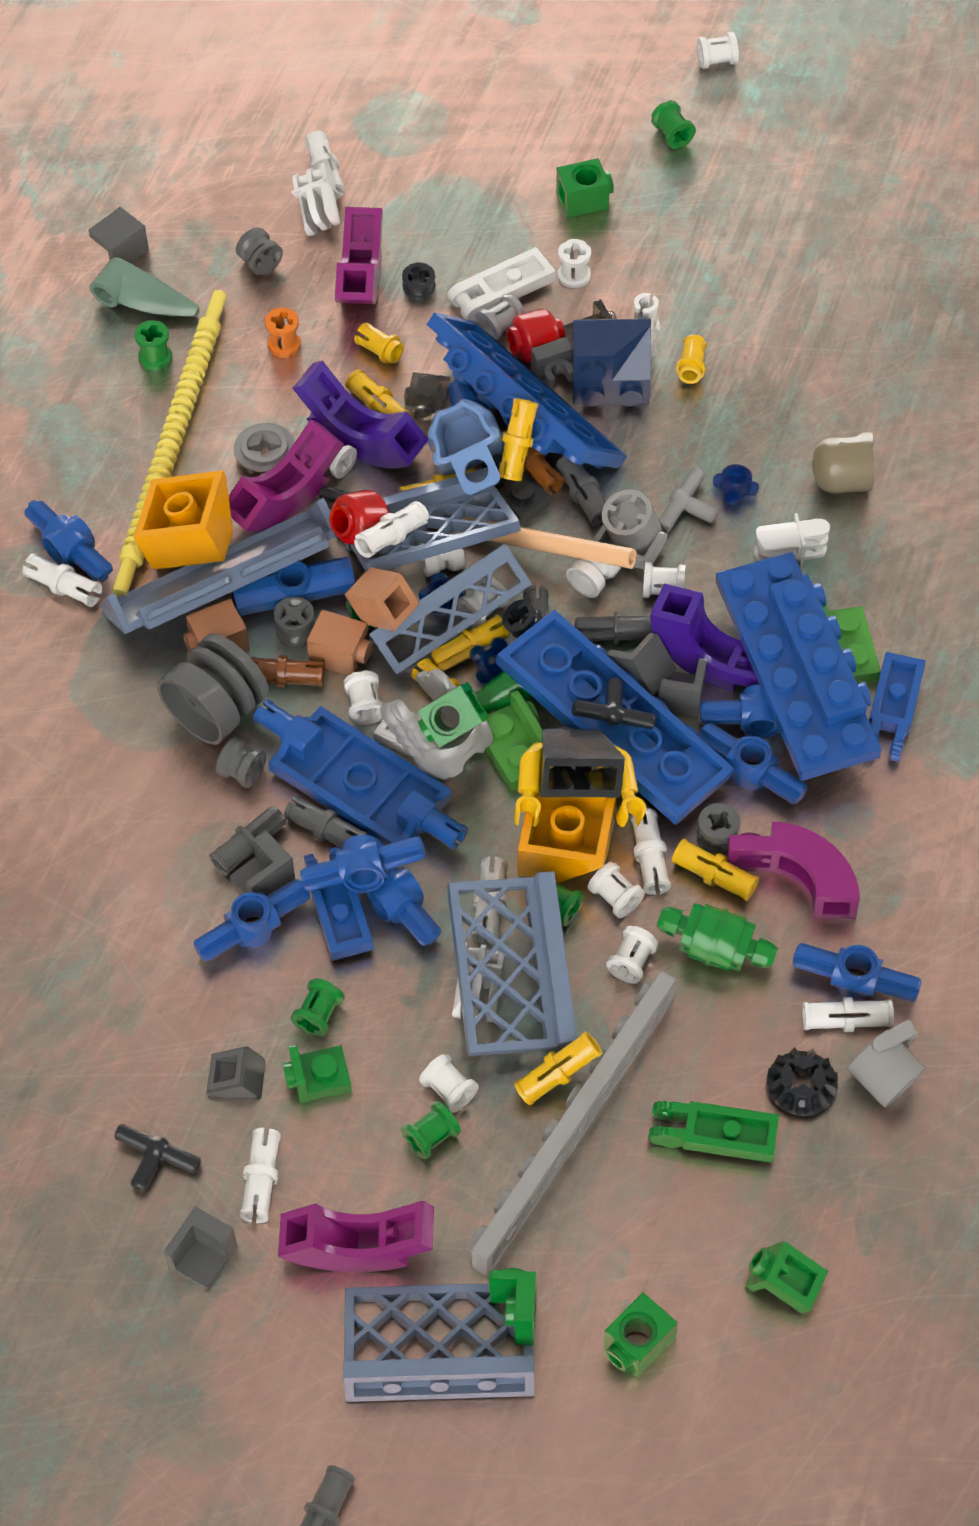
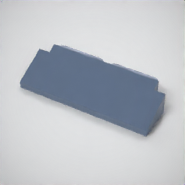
(205, 582)

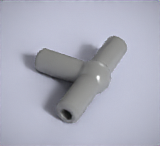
(682, 500)

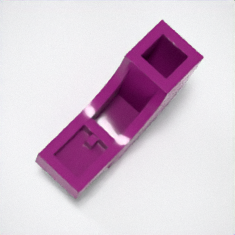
(361, 256)
(288, 486)
(807, 860)
(355, 1241)

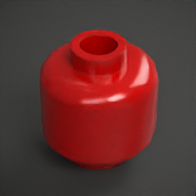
(533, 330)
(356, 513)

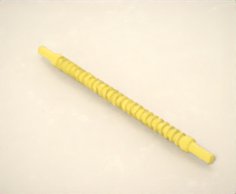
(174, 429)

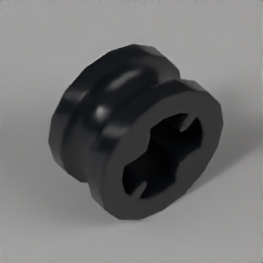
(425, 273)
(516, 612)

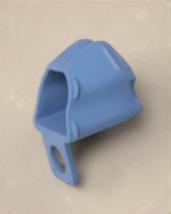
(463, 439)

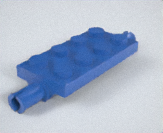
(358, 777)

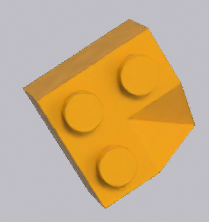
(185, 520)
(569, 836)

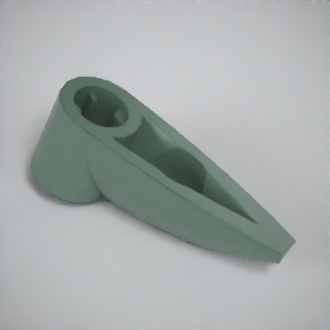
(132, 287)

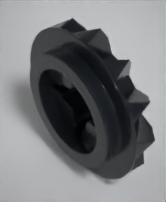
(802, 1099)

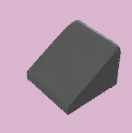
(236, 1074)

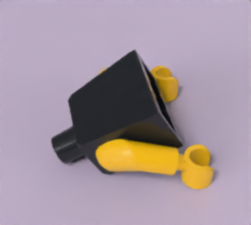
(577, 765)

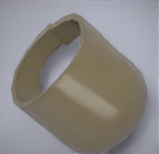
(844, 464)

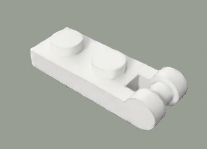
(513, 277)

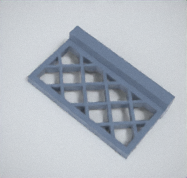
(446, 508)
(549, 963)
(431, 1376)

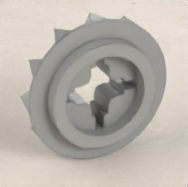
(249, 444)

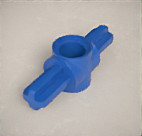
(68, 540)
(749, 712)
(753, 777)
(362, 863)
(401, 901)
(255, 934)
(861, 958)

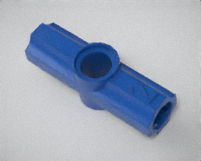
(309, 582)

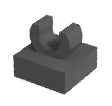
(552, 360)

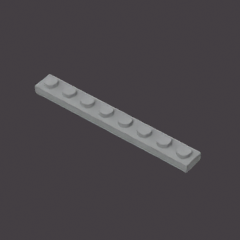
(564, 1134)

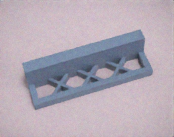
(444, 594)

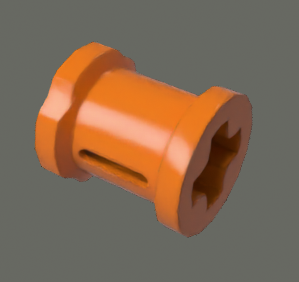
(285, 333)

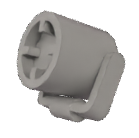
(632, 524)
(887, 1064)

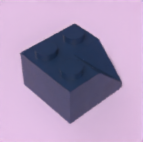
(611, 362)

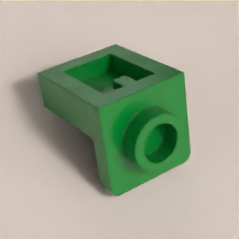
(317, 1073)
(786, 1275)
(519, 1292)

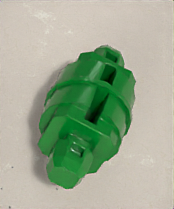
(716, 937)

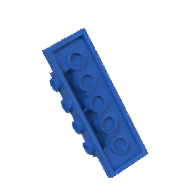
(501, 377)
(800, 664)
(669, 761)

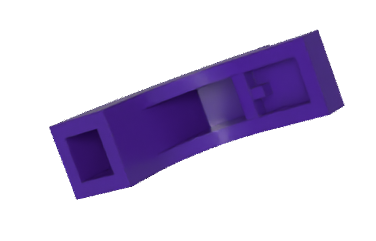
(377, 437)
(690, 635)

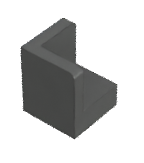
(121, 236)
(647, 662)
(684, 691)
(267, 870)
(200, 1248)

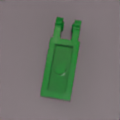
(716, 1130)

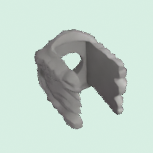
(435, 761)

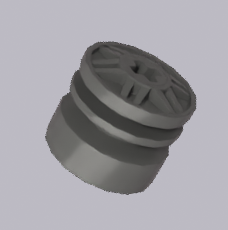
(213, 688)

